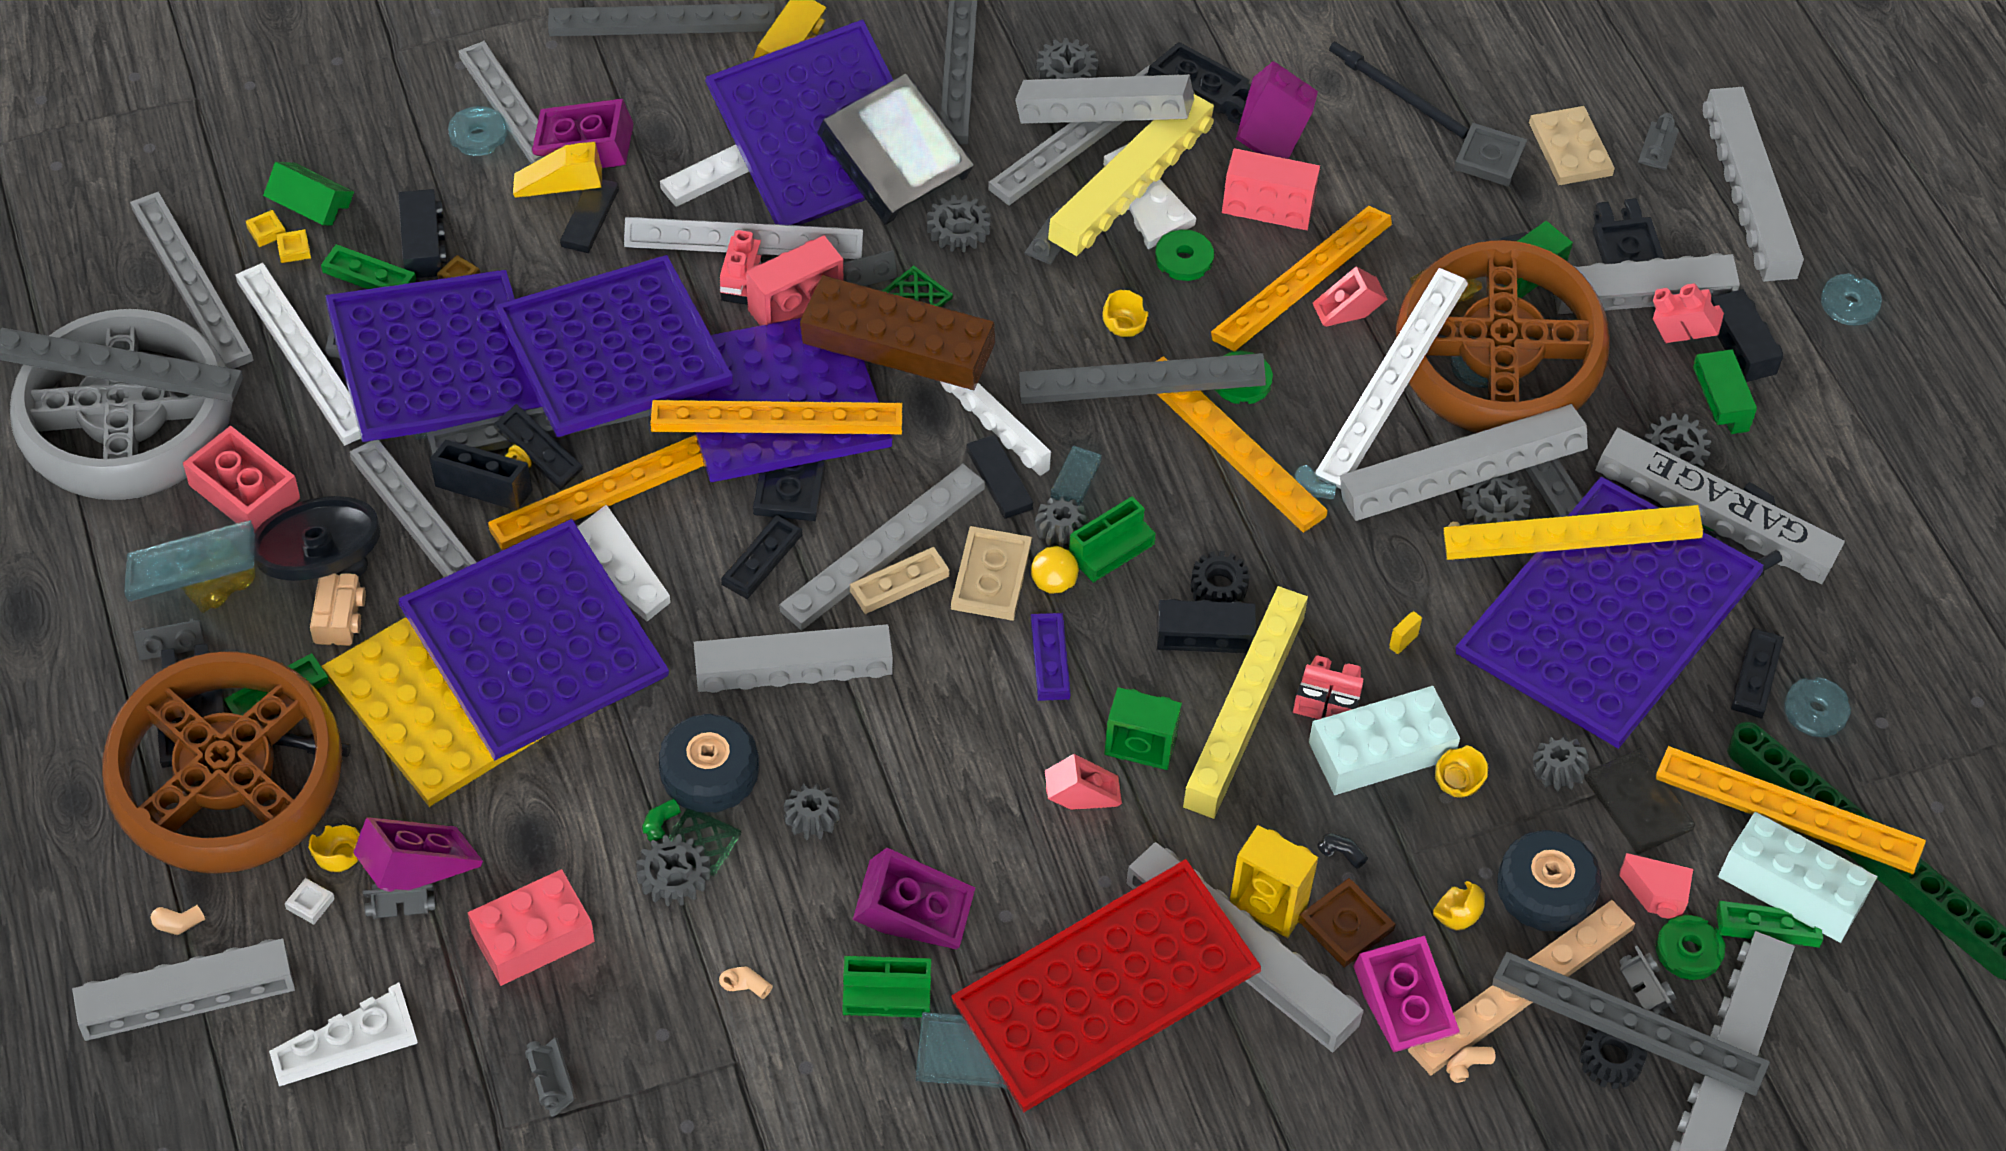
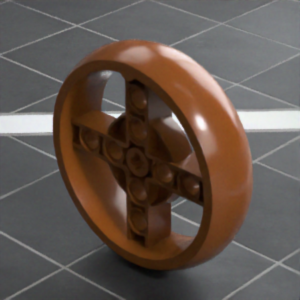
(1502, 264)
(161, 701)

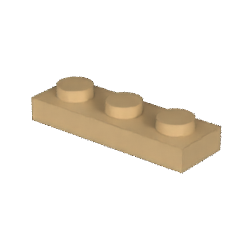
(899, 580)

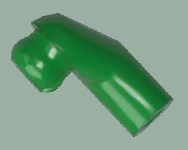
(656, 818)

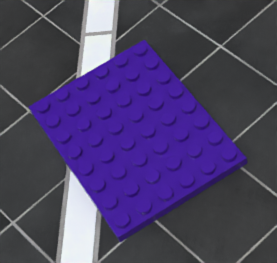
(1609, 624)

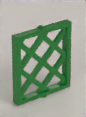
(927, 282)

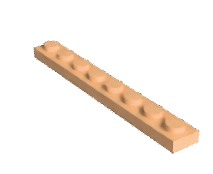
(1497, 1006)

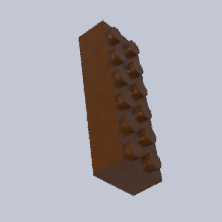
(898, 332)

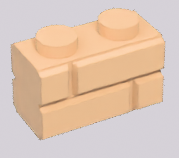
(336, 609)

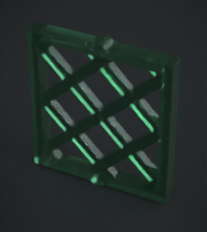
(710, 822)

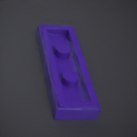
(1050, 656)

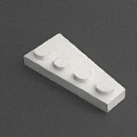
(1157, 210)
(624, 564)
(360, 1035)

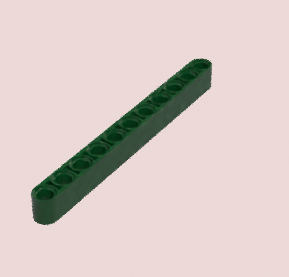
(1942, 894)

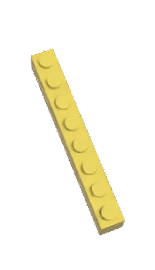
(1127, 178)
(1245, 703)

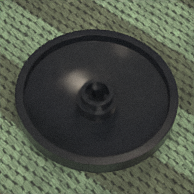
(316, 538)

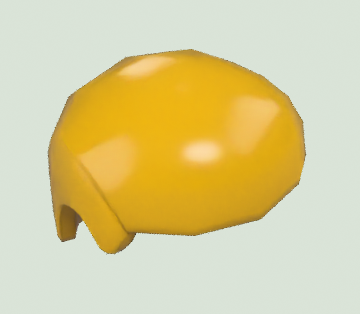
(1124, 313)
(1054, 569)
(1461, 771)
(335, 848)
(1460, 907)

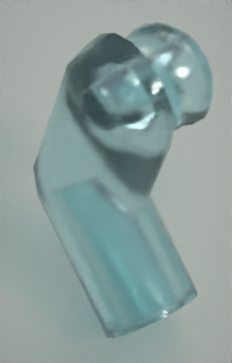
(1308, 479)

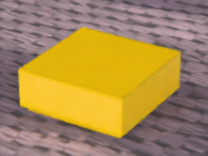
(265, 227)
(293, 246)
(1405, 632)

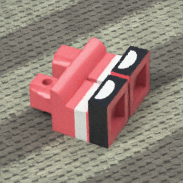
(739, 258)
(1321, 683)

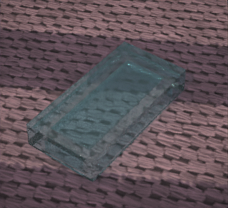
(1076, 475)

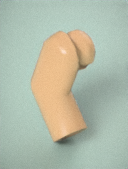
(175, 922)
(743, 979)
(1465, 1058)

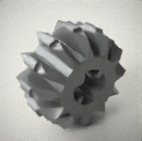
(1059, 520)
(1561, 763)
(811, 811)

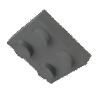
(1490, 154)

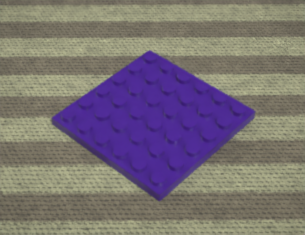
(778, 107)
(613, 345)
(428, 355)
(777, 367)
(533, 638)

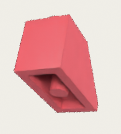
(1350, 298)
(1082, 784)
(1657, 884)

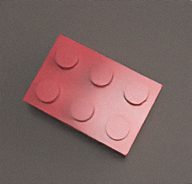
(1270, 189)
(785, 284)
(241, 479)
(531, 927)

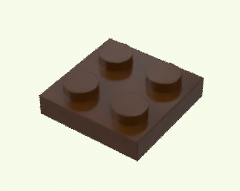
(1346, 922)

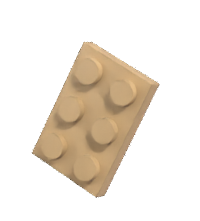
(1571, 145)
(991, 573)

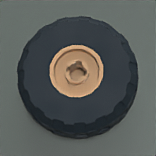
(708, 763)
(1549, 880)

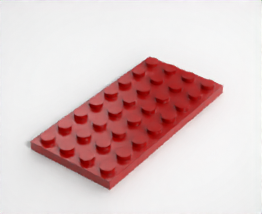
(1105, 984)

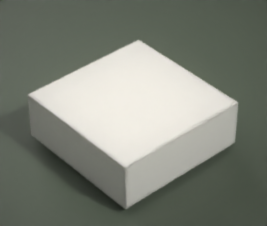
(309, 901)

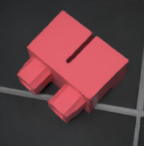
(1686, 314)

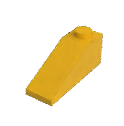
(563, 170)

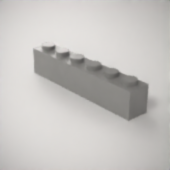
(1105, 99)
(1635, 283)
(793, 658)
(183, 989)

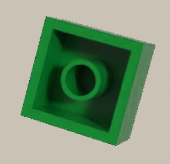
(1142, 728)

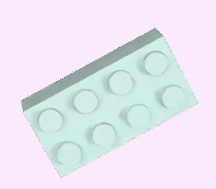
(1382, 740)
(1797, 876)

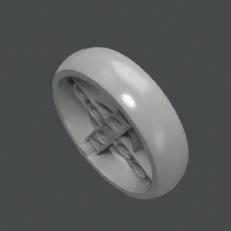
(117, 411)

